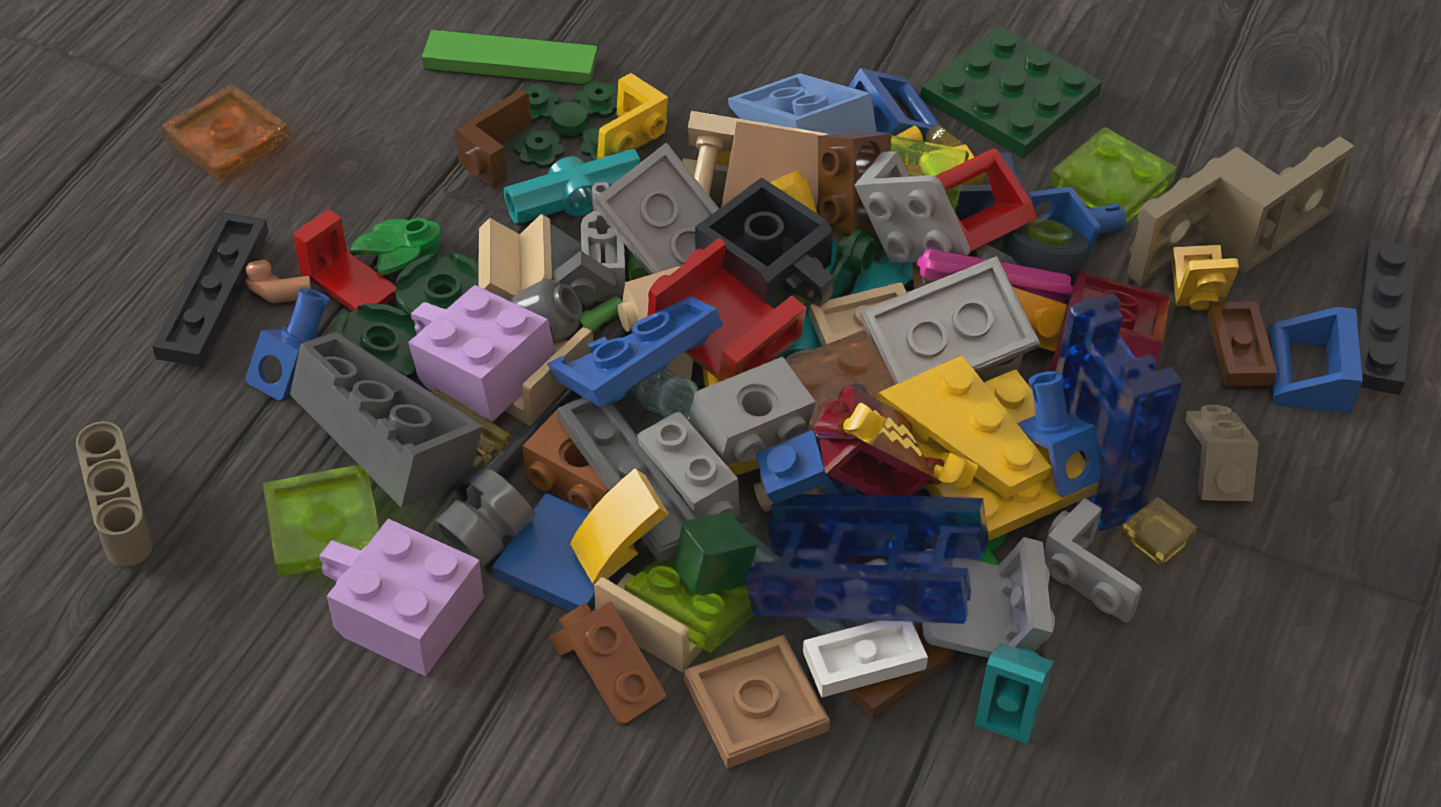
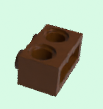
(840, 165)

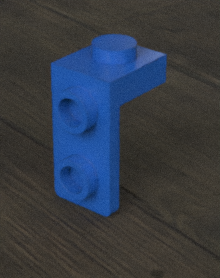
(797, 468)

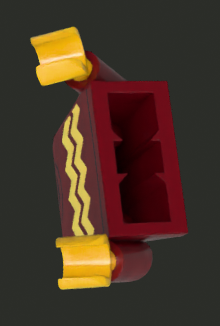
(876, 450)

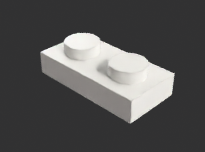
(864, 655)

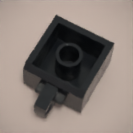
(773, 244)

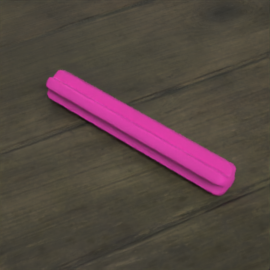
(1048, 284)

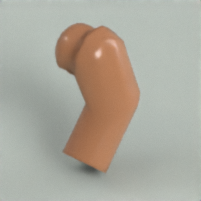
(270, 286)

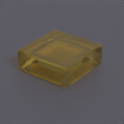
(1159, 530)

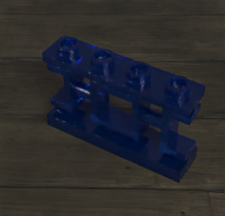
(1122, 400)
(913, 586)

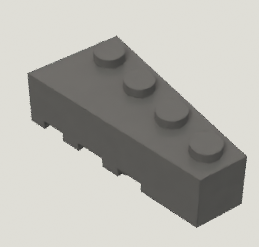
(384, 419)

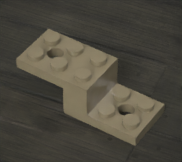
(1239, 207)

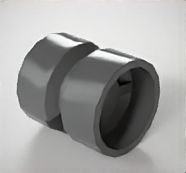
(487, 516)

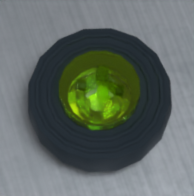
(1047, 246)

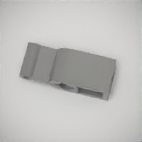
(603, 244)

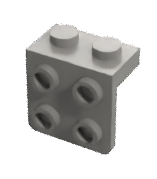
(909, 211)
(1005, 604)

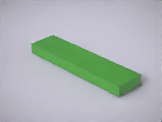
(510, 57)

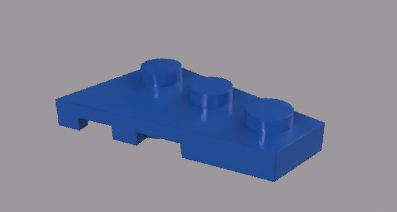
(625, 361)

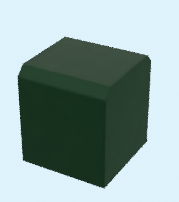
(714, 554)

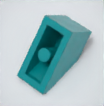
(1013, 692)

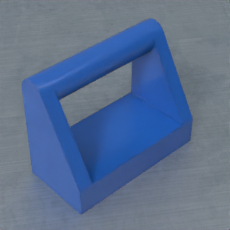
(887, 113)
(1339, 333)

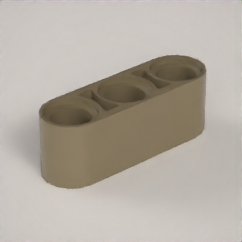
(113, 494)

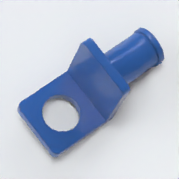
(1070, 210)
(286, 343)
(1061, 433)

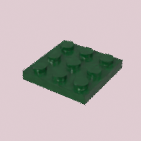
(1011, 91)

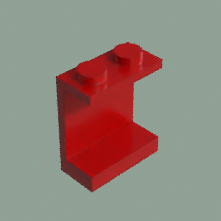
(751, 328)

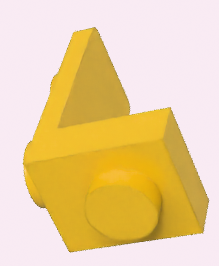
(640, 119)
(1201, 275)

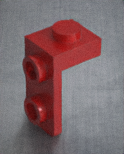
(331, 267)

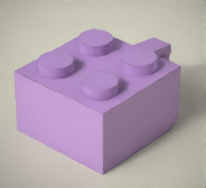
(479, 349)
(402, 594)

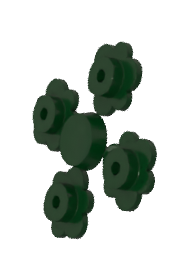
(565, 119)

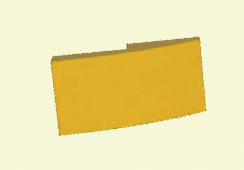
(615, 523)

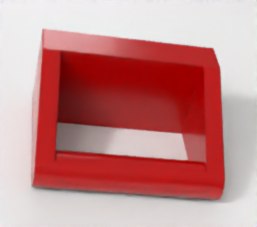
(1012, 204)

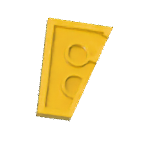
(968, 420)

